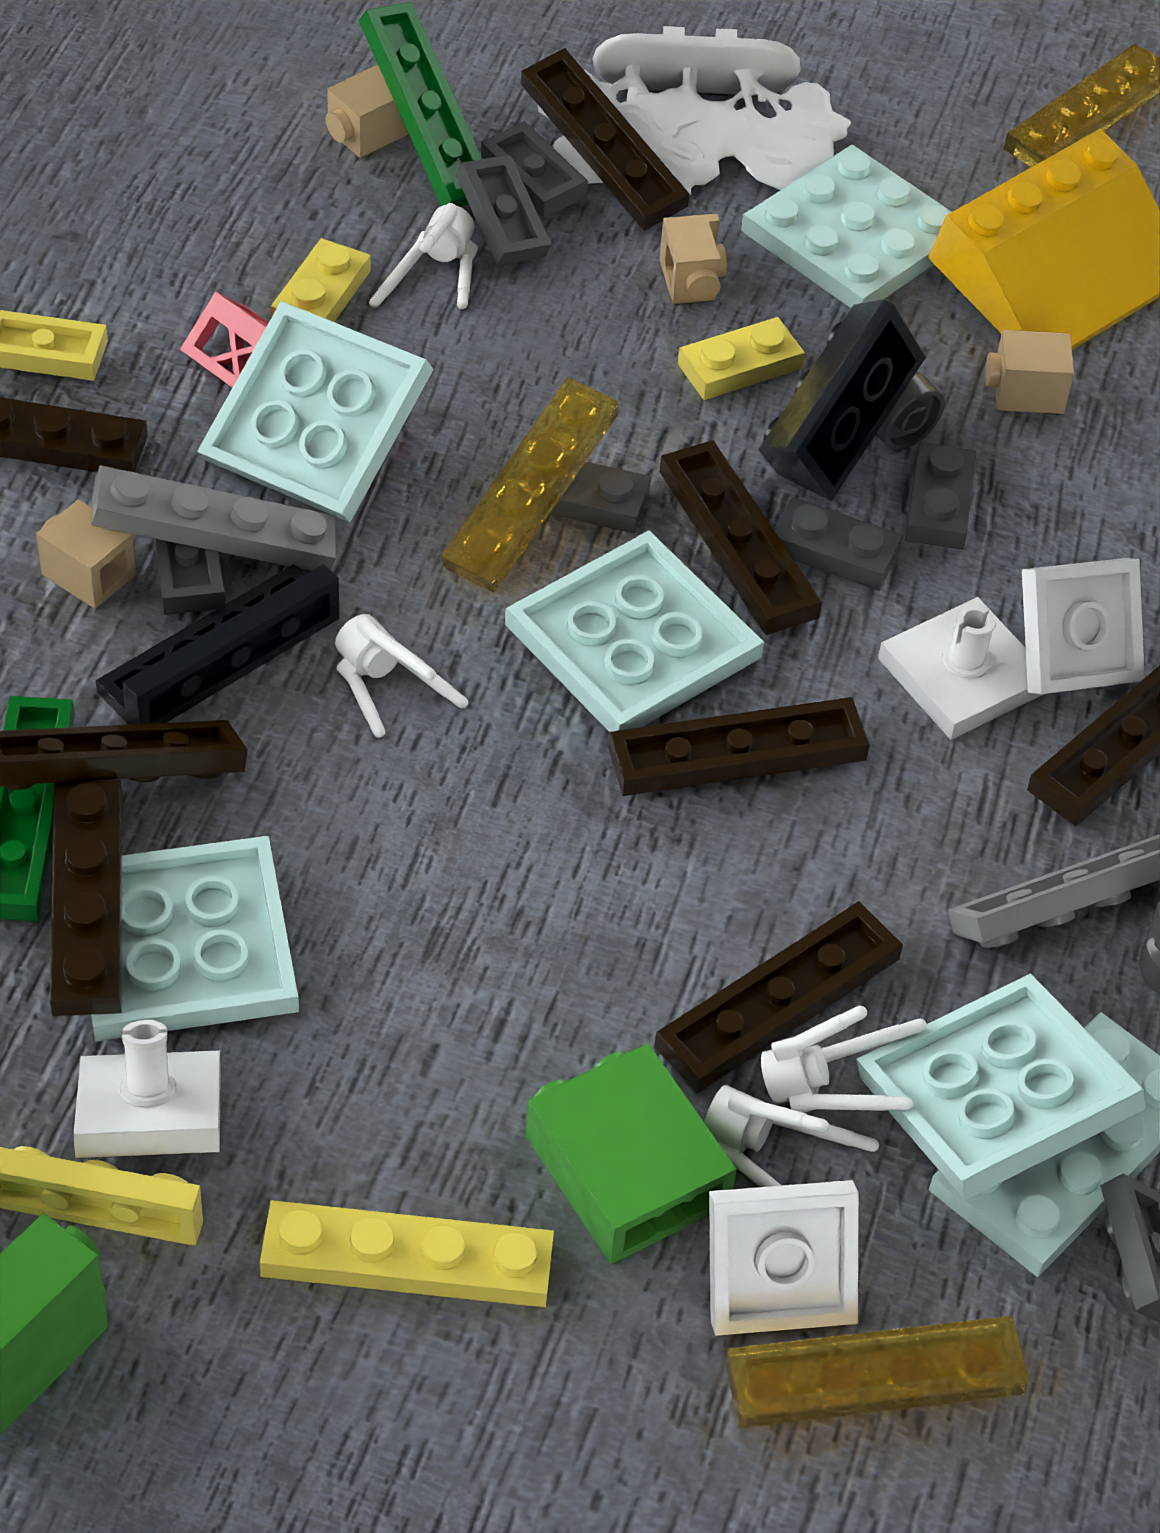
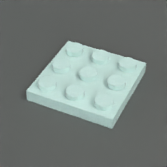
(850, 227)
(315, 411)
(633, 634)
(202, 938)
(1001, 1085)

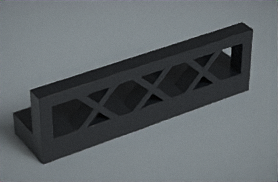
(222, 646)

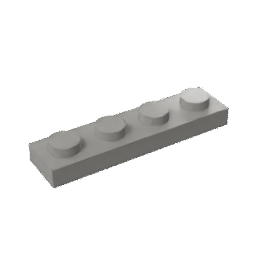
(212, 519)
(1055, 896)

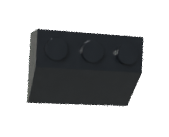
(843, 399)

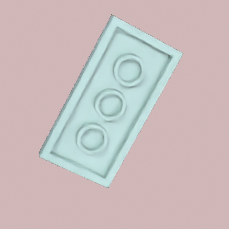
(1056, 1200)

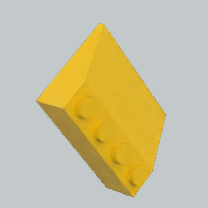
(1058, 244)

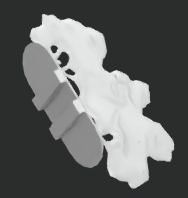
(696, 132)

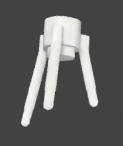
(444, 240)
(374, 652)
(798, 1069)
(745, 1122)

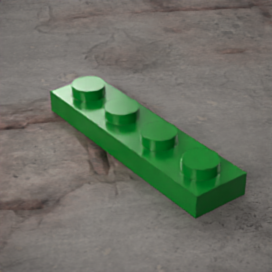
(421, 96)
(28, 816)

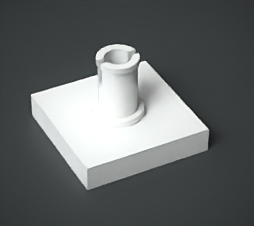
(1083, 625)
(960, 667)
(147, 1098)
(783, 1257)

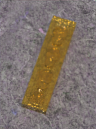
(1088, 106)
(530, 485)
(876, 1371)

